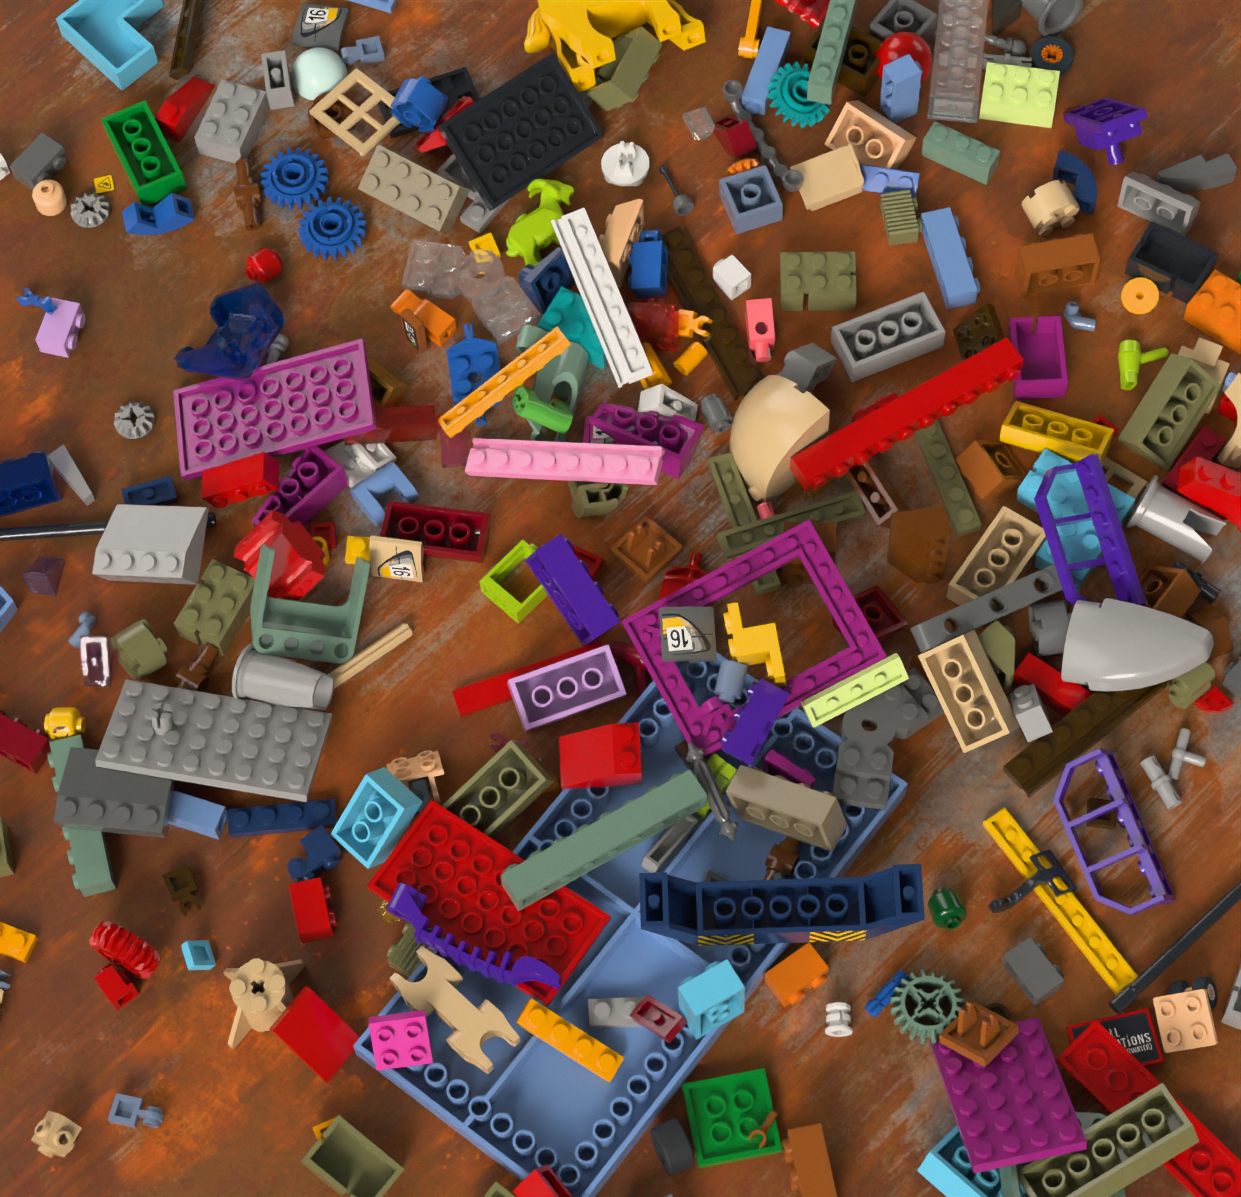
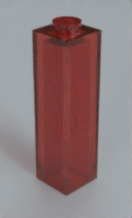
(400, 425)

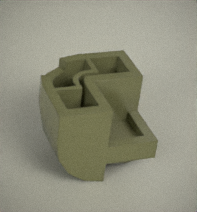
(596, 498)

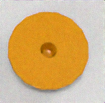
(1140, 296)

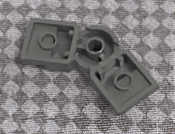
(866, 756)

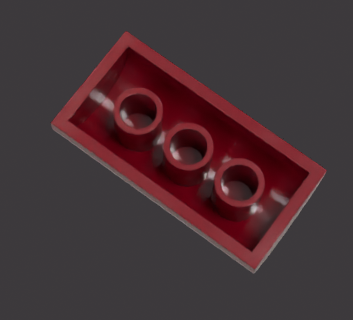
(442, 531)

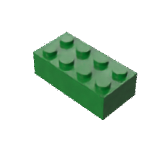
(143, 153)

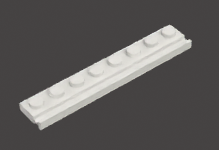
(602, 298)

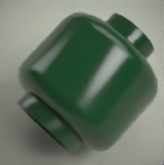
(947, 908)

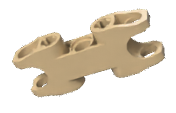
(470, 1024)

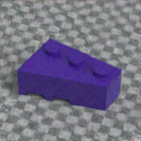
(754, 721)

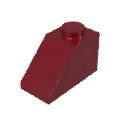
(735, 136)

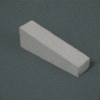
(65, 466)
(668, 844)

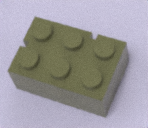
(624, 76)
(824, 276)
(216, 607)
(351, 1162)

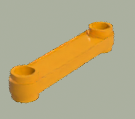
(750, 44)

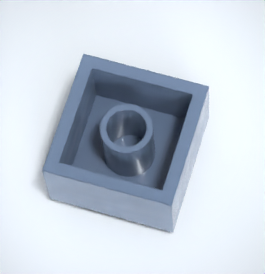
(750, 199)

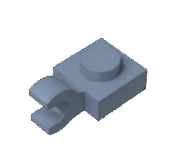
(367, 50)

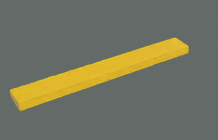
(1065, 908)

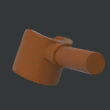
(764, 1129)

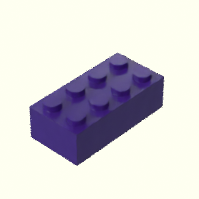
(572, 589)

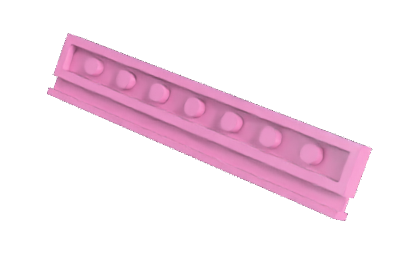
(565, 461)

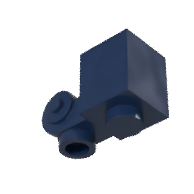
(321, 856)

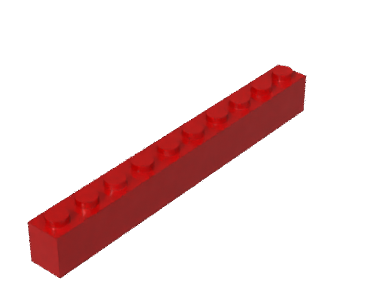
(906, 415)

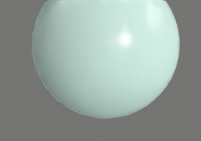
(317, 72)

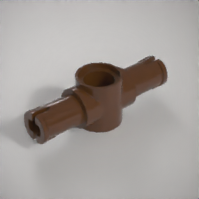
(247, 194)
(195, 675)
(783, 858)

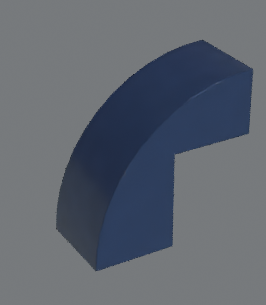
(1076, 172)

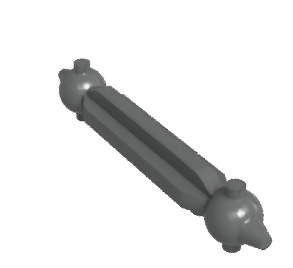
(714, 796)

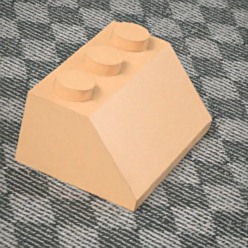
(871, 136)
(622, 231)

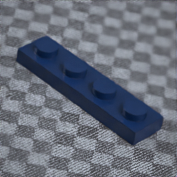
(281, 818)

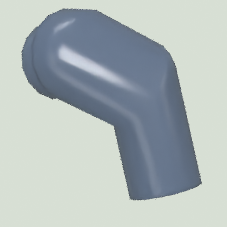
(1075, 318)

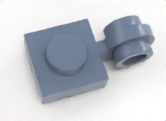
(128, 1110)

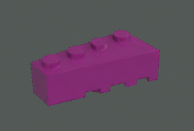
(306, 488)

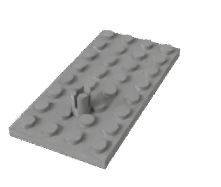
(215, 740)

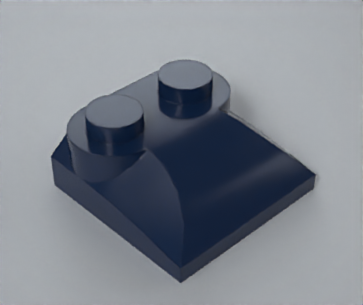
(545, 279)

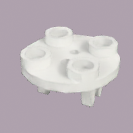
(624, 173)

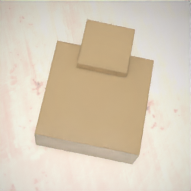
(1207, 356)

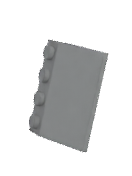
(152, 544)

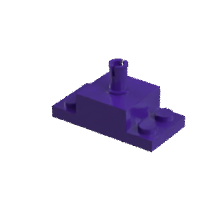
(1106, 124)

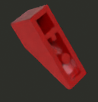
(182, 108)

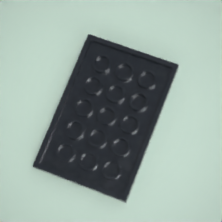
(521, 131)

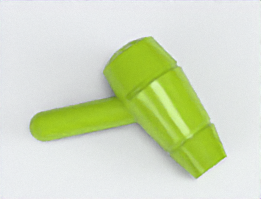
(1130, 359)

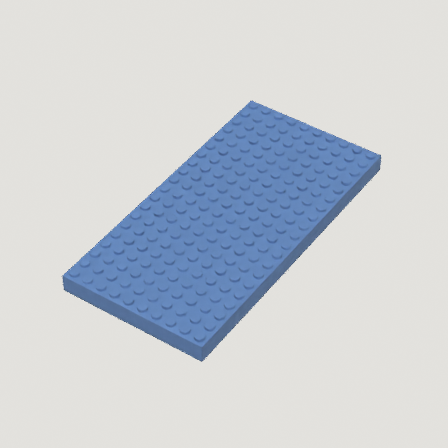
(537, 1100)

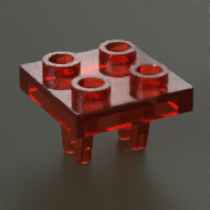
(656, 324)

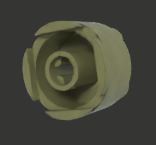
(139, 650)

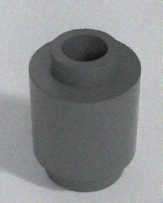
(716, 413)

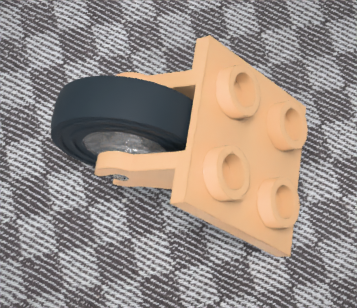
(414, 770)

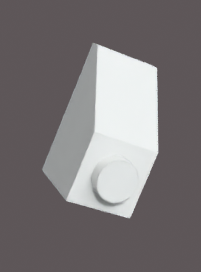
(666, 403)

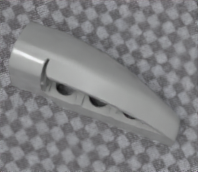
(1129, 646)

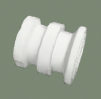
(838, 1019)

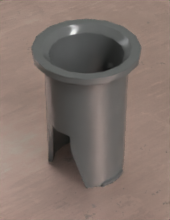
(1053, 15)

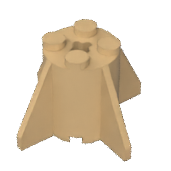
(260, 994)

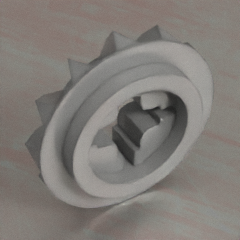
(87, 218)
(144, 420)

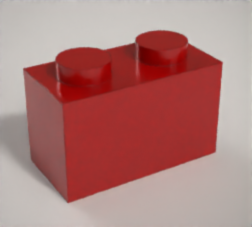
(311, 910)

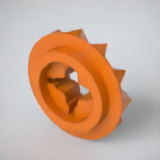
(741, 166)

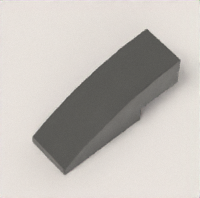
(1198, 174)

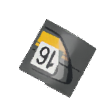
(320, 26)
(687, 634)

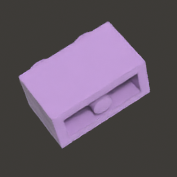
(60, 330)

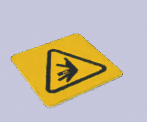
(104, 184)

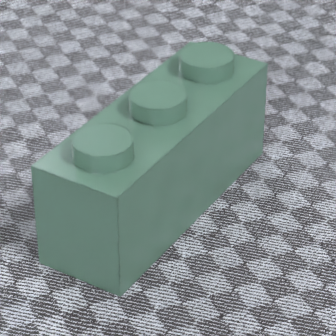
(960, 153)

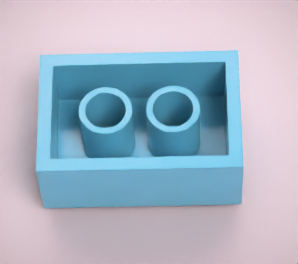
(376, 817)
(711, 998)

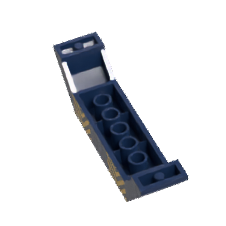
(781, 908)

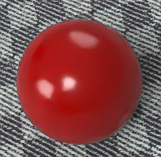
(902, 44)

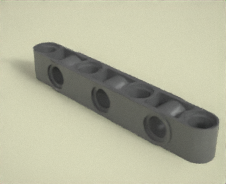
(979, 611)

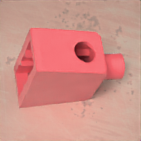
(760, 328)

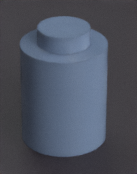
(730, 680)

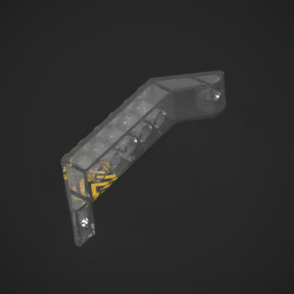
(958, 60)

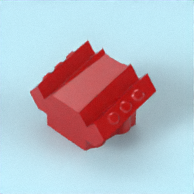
(296, 559)

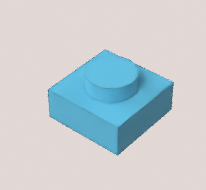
(198, 955)

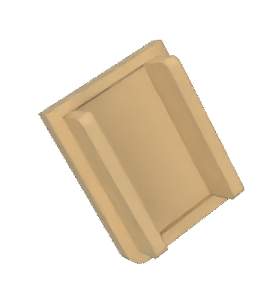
(830, 177)

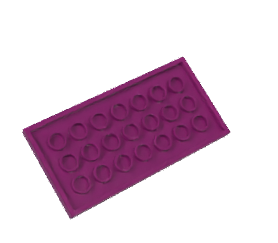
(275, 409)

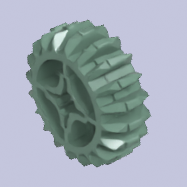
(919, 997)

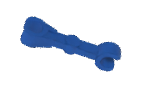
(45, 303)

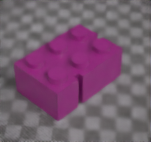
(1043, 355)

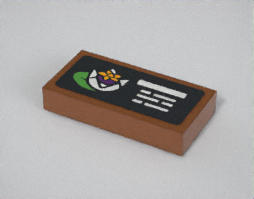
(414, 330)

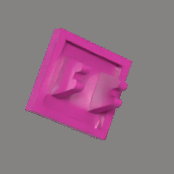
(400, 1040)

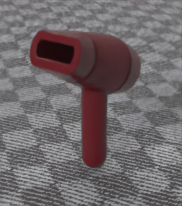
(628, 653)

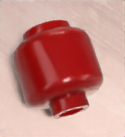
(263, 265)

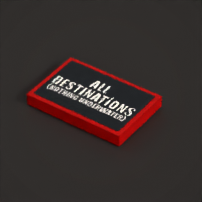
(1132, 1031)

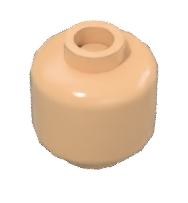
(49, 197)

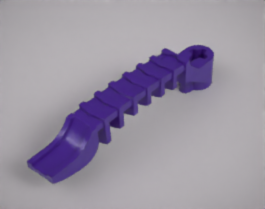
(407, 905)

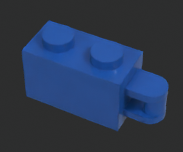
(649, 266)

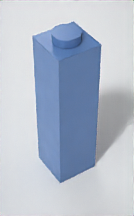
(768, 60)
(197, 815)

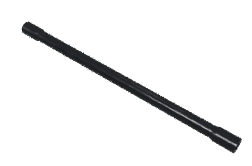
(66, 530)
(1130, 992)

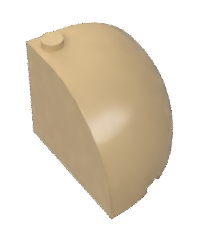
(770, 429)

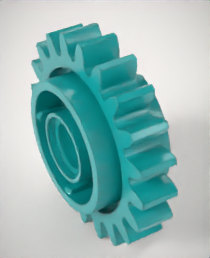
(784, 89)

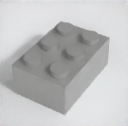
(232, 122)

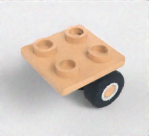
(1186, 1015)

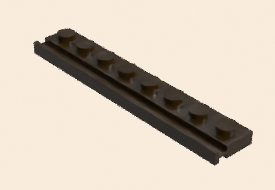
(699, 295)
(1075, 735)

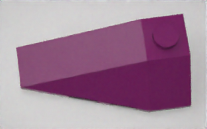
(675, 435)

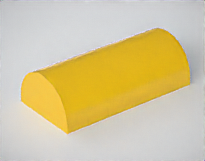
(1061, 434)

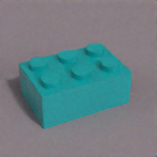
(573, 320)

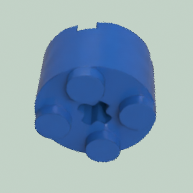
(418, 104)

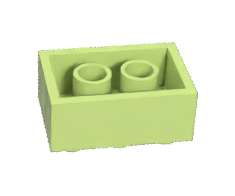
(1019, 95)

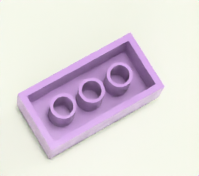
(566, 688)

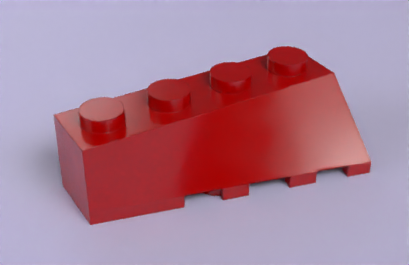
(1212, 487)

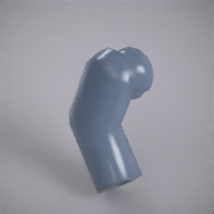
(88, 623)

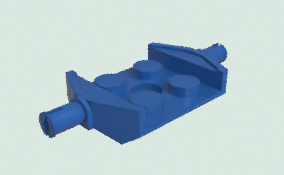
(471, 358)

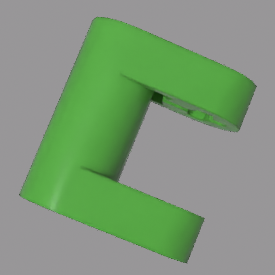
(552, 415)

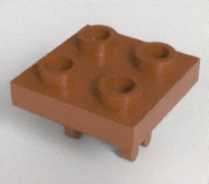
(646, 549)
(979, 1033)

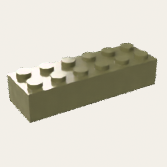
(1117, 1150)

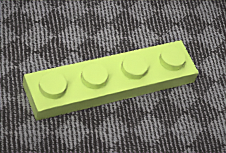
(854, 690)

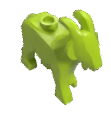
(535, 230)

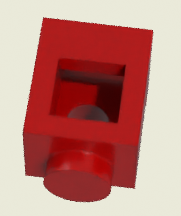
(116, 986)

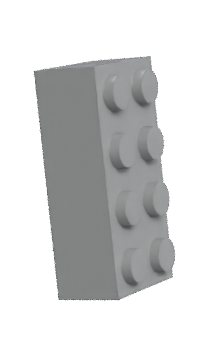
(887, 336)

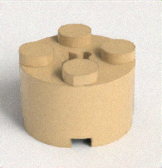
(1051, 207)

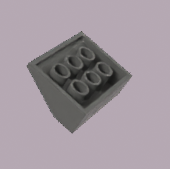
(111, 798)

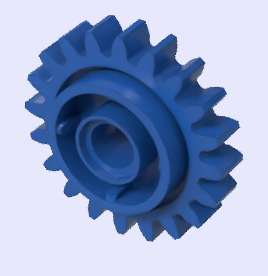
(310, 180)
(315, 228)

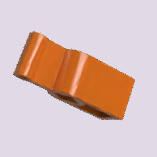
(437, 323)

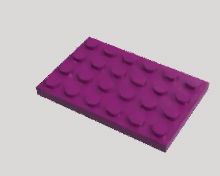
(1014, 1105)

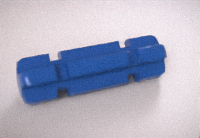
(884, 995)

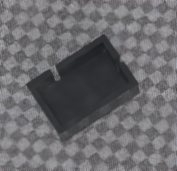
(1171, 262)

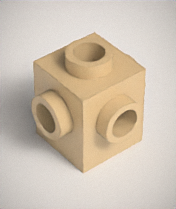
(55, 1135)

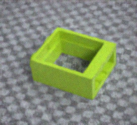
(490, 584)

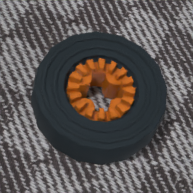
(1054, 47)

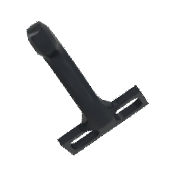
(1041, 877)

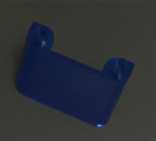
(245, 331)

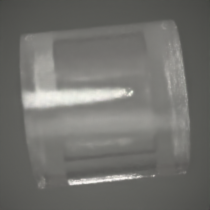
(699, 123)

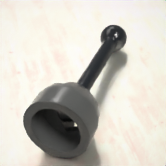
(682, 203)

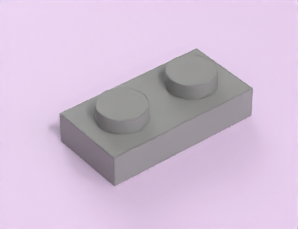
(612, 1012)

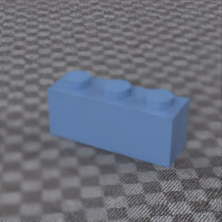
(900, 89)

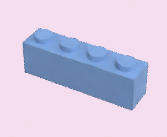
(949, 258)

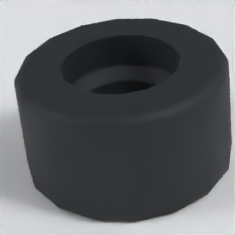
(672, 1146)

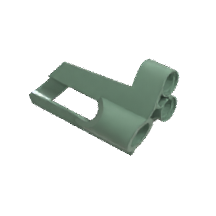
(560, 376)

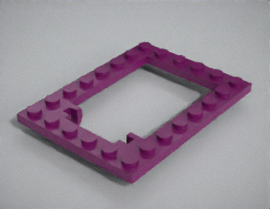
(708, 728)

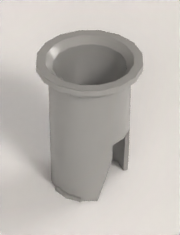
(1175, 520)
(280, 681)

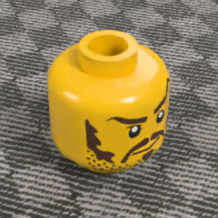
(64, 723)

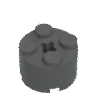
(1049, 626)

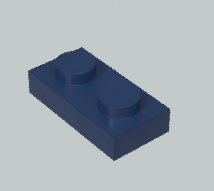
(154, 493)

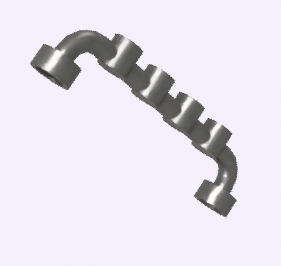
(792, 179)

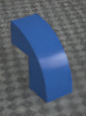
(165, 217)

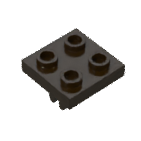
(978, 331)

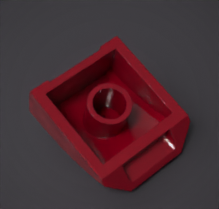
(879, 612)

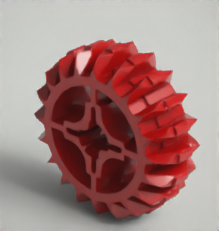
(124, 949)

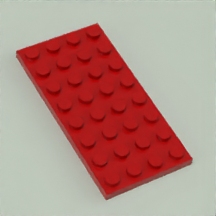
(466, 898)

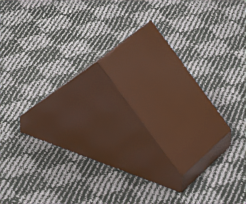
(1216, 623)

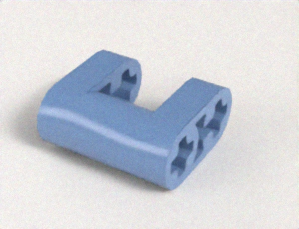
(376, 485)

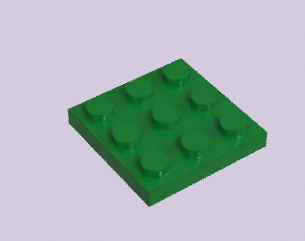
(724, 1115)

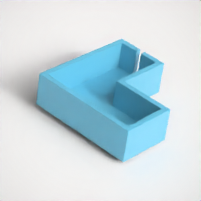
(108, 36)
(1066, 500)

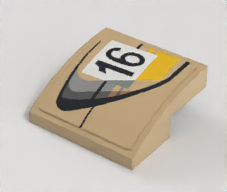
(396, 558)

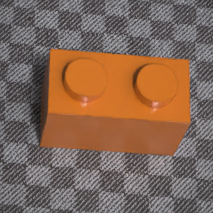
(797, 975)

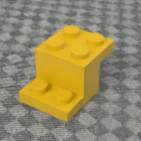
(755, 644)

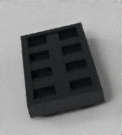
(453, 84)

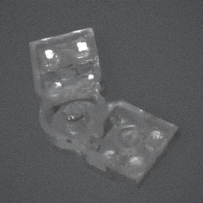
(448, 272)

